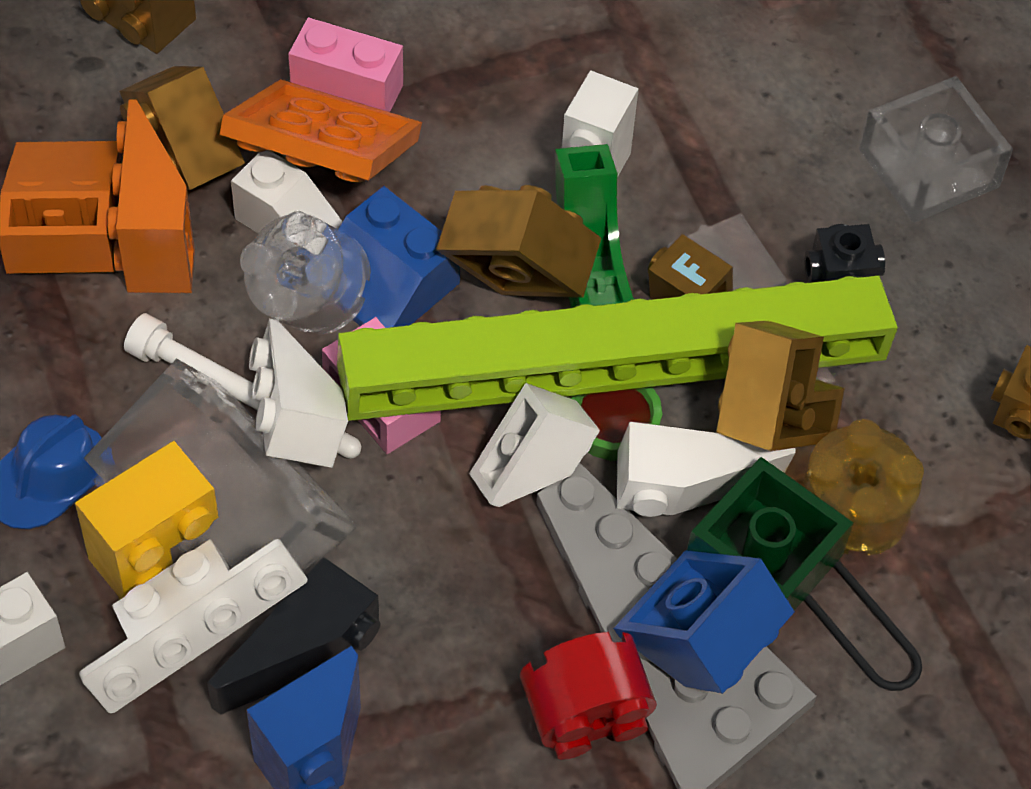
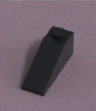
(298, 636)

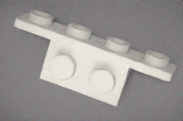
(185, 615)

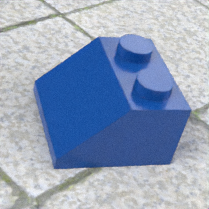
(403, 259)
(708, 618)
(309, 726)

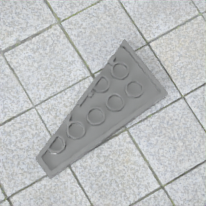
(615, 563)

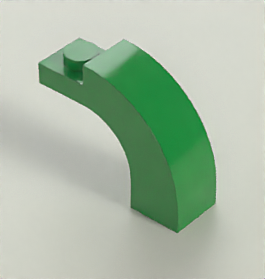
(589, 188)

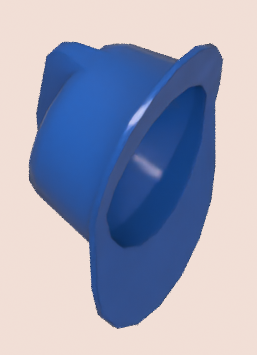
(46, 471)

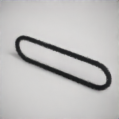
(859, 659)

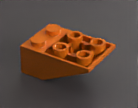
(58, 207)
(152, 212)

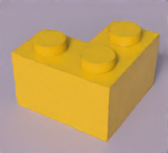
(143, 515)

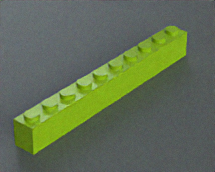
(598, 346)

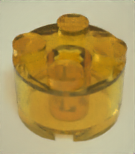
(868, 480)

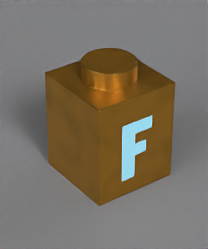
(687, 269)

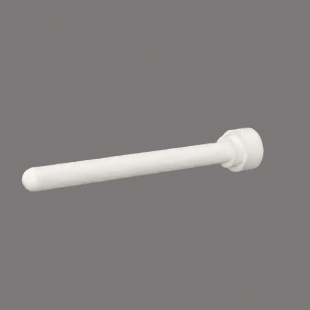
(151, 340)

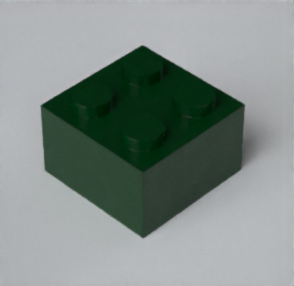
(779, 523)

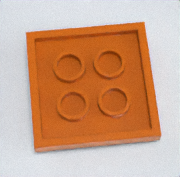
(320, 130)

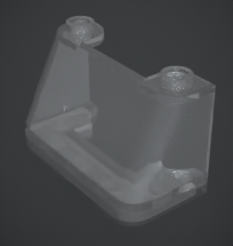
(254, 493)

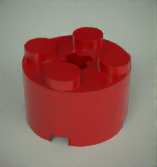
(589, 693)

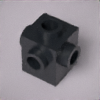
(843, 253)

